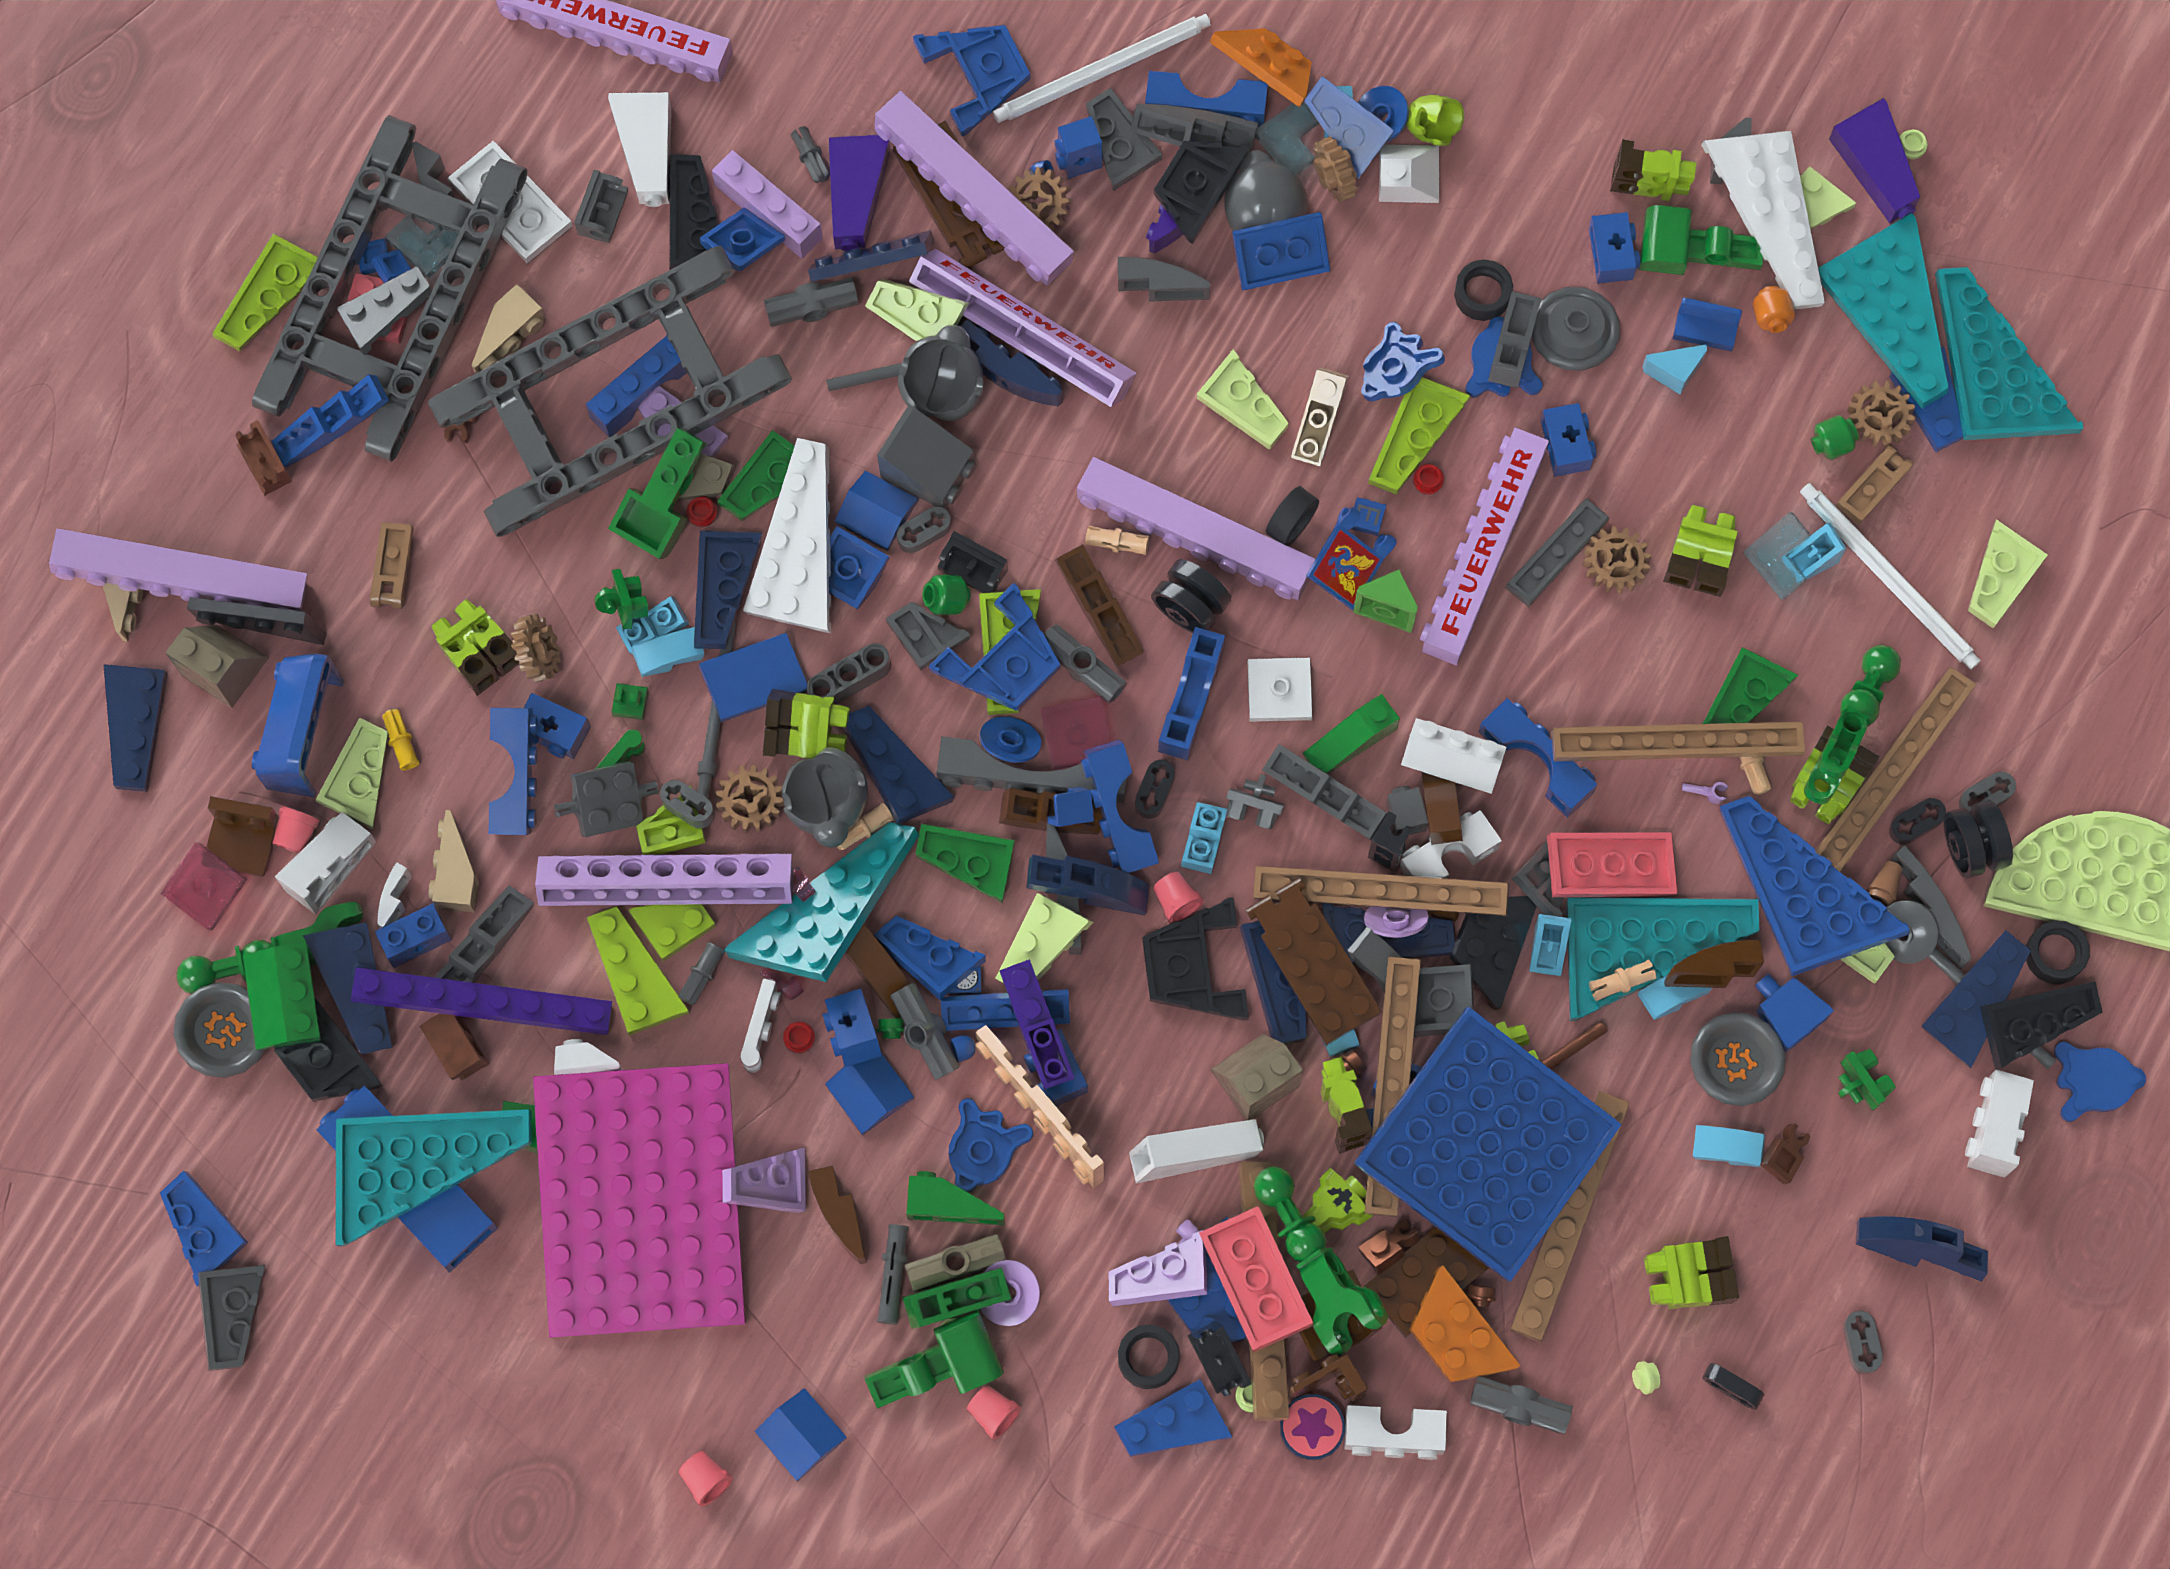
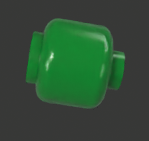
(1834, 437)
(946, 594)

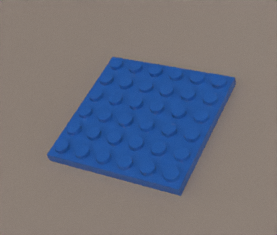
(1487, 1144)

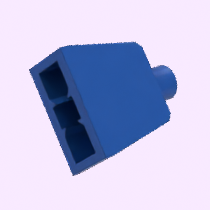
(1791, 1010)

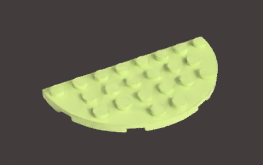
(2094, 872)

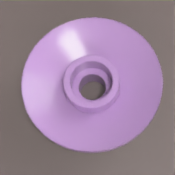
(1395, 921)
(1027, 1295)

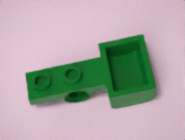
(1671, 243)
(648, 515)
(962, 1353)

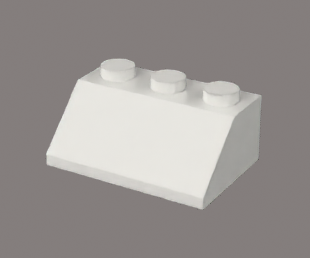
(1453, 755)

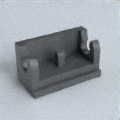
(601, 207)

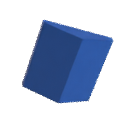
(743, 238)
(875, 510)
(853, 568)
(869, 1092)
(800, 1434)

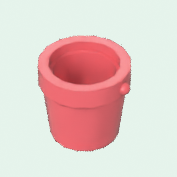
(294, 829)
(1177, 897)
(993, 1411)
(704, 1478)

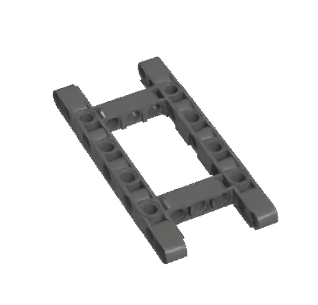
(441, 313)
(583, 339)

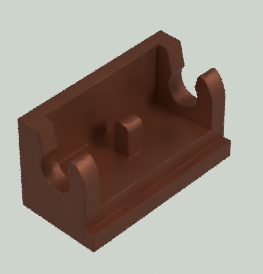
(262, 459)
(454, 1045)

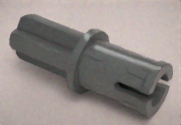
(810, 155)
(701, 973)

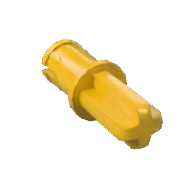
(400, 740)

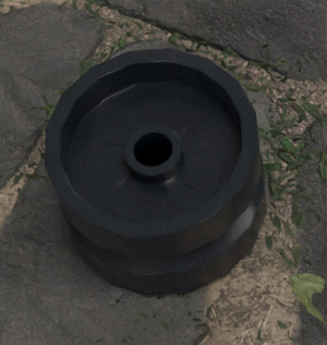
(1191, 596)
(1978, 839)

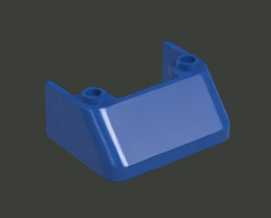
(293, 722)

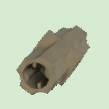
(934, 1269)

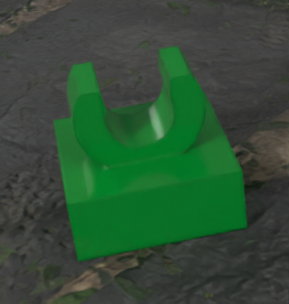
(629, 701)

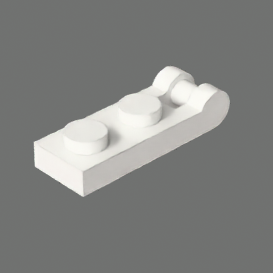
(759, 1027)

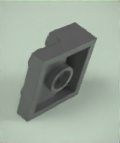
(1442, 998)

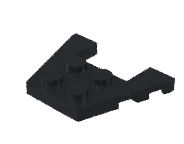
(1180, 969)

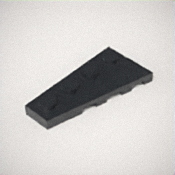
(689, 208)
(261, 619)
(2030, 1021)

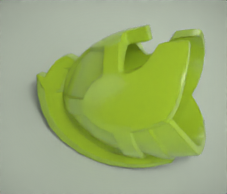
(1435, 119)

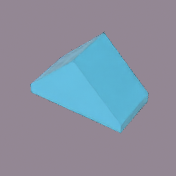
(1675, 366)
(1819, 552)
(1549, 944)

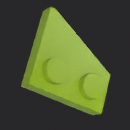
(667, 833)
(672, 926)

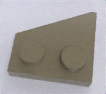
(709, 478)

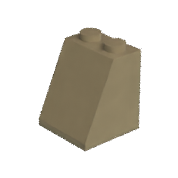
(216, 661)
(1258, 1075)

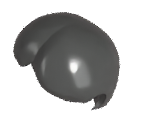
(1263, 193)
(942, 375)
(825, 795)

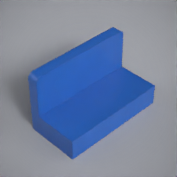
(1707, 324)

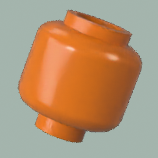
(1773, 309)

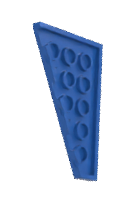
(1806, 900)

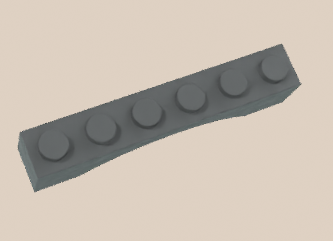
(966, 763)

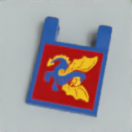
(1348, 561)

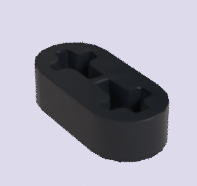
(1161, 792)
(1913, 815)
(1733, 1386)

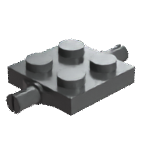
(606, 799)

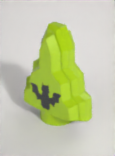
(1338, 1202)

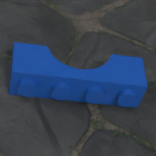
(1243, 101)
(620, 399)
(1192, 693)
(1513, 729)
(514, 731)
(1108, 768)

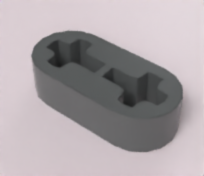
(927, 535)
(1984, 788)
(683, 809)
(1870, 1341)

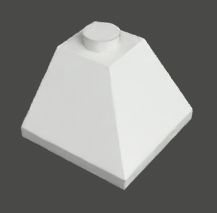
(1409, 173)
(582, 1058)

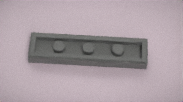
(1557, 552)

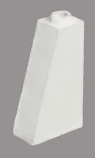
(645, 135)
(1195, 1149)

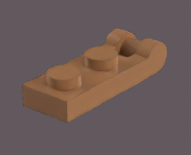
(1874, 485)
(391, 564)

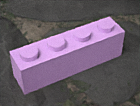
(761, 197)

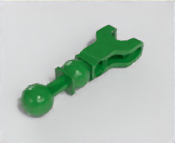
(1857, 711)
(200, 971)
(1319, 1267)

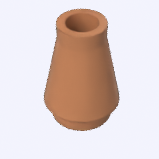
(1886, 884)

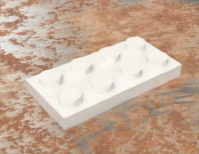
(534, 219)

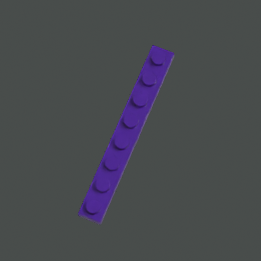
(481, 1001)

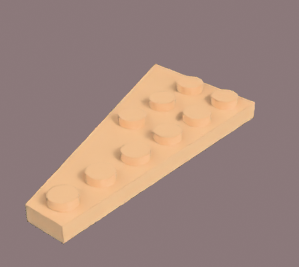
(1046, 1114)

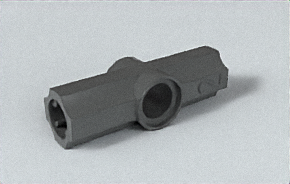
(811, 302)
(1096, 676)
(924, 1031)
(1521, 1405)

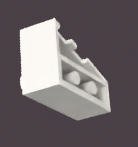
(326, 862)
(1999, 1123)

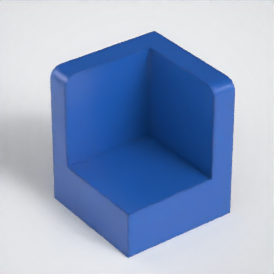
(1072, 807)

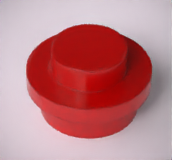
(1428, 479)
(702, 511)
(799, 1037)

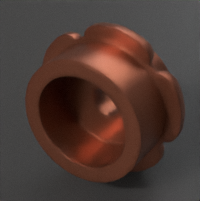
(1353, 1062)
(1481, 1295)

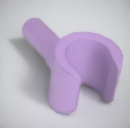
(1707, 791)
(1186, 1230)

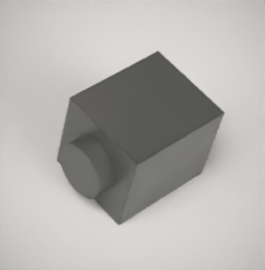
(1408, 808)

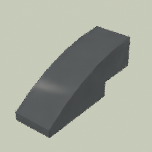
(1161, 280)
(1514, 339)

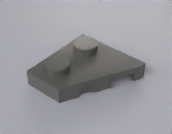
(924, 633)
(1536, 882)

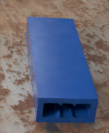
(447, 1224)

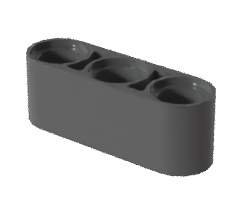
(854, 663)

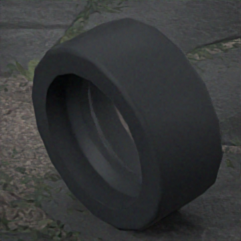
(1489, 269)
(1292, 516)
(2068, 931)
(1166, 1339)

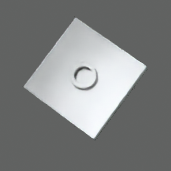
(1279, 689)

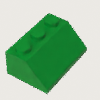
(281, 996)

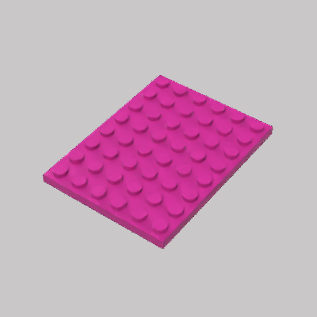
(638, 1200)

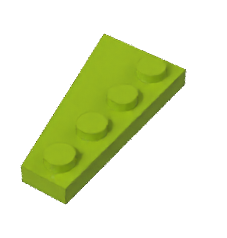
(265, 292)
(1415, 430)
(996, 626)
(635, 978)

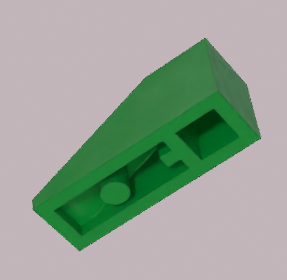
(1353, 735)
(941, 1201)
(956, 1298)

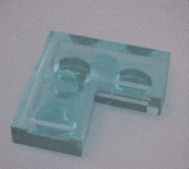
(1282, 135)
(422, 250)
(1772, 552)

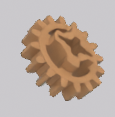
(1335, 169)
(1040, 188)
(1889, 404)
(1625, 569)
(536, 647)
(738, 801)

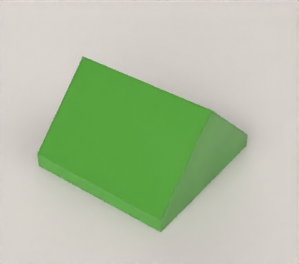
(1387, 602)

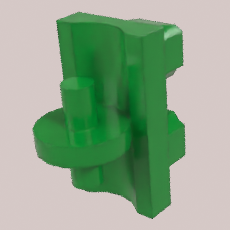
(624, 598)
(1872, 1091)

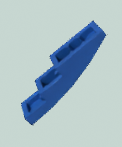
(330, 421)

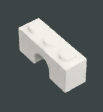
(1478, 843)
(1366, 1433)

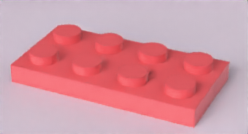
(1612, 864)
(1256, 1279)

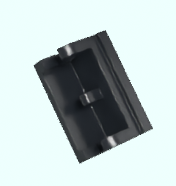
(973, 563)
(1388, 848)
(1219, 1358)

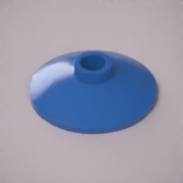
(1390, 101)
(1010, 739)

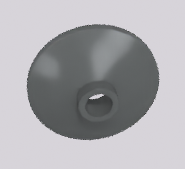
(1922, 935)

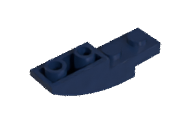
(1016, 375)
(1089, 881)
(1917, 1239)

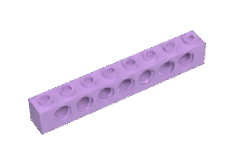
(664, 879)

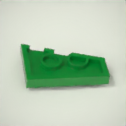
(759, 479)
(1748, 689)
(969, 857)

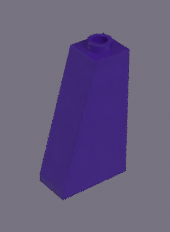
(1877, 159)
(856, 182)

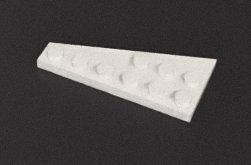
(1770, 199)
(795, 558)

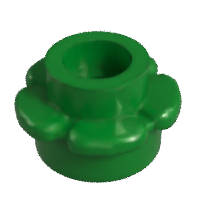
(890, 1028)

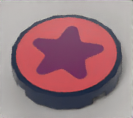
(1313, 1427)

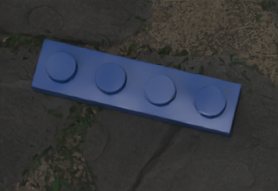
(995, 1010)

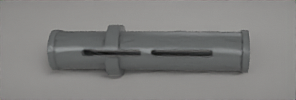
(892, 1275)

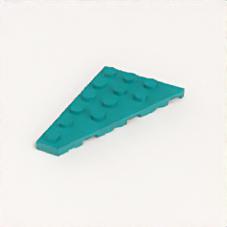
(1889, 301)
(1993, 375)
(1631, 930)
(816, 933)
(407, 1159)

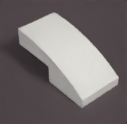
(390, 907)

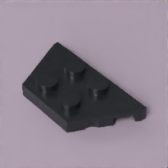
(1197, 182)
(1493, 947)
(327, 1066)

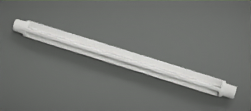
(1101, 68)
(1890, 577)

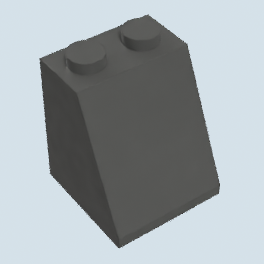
(925, 459)

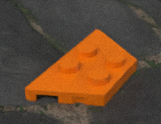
(1268, 59)
(1457, 1333)

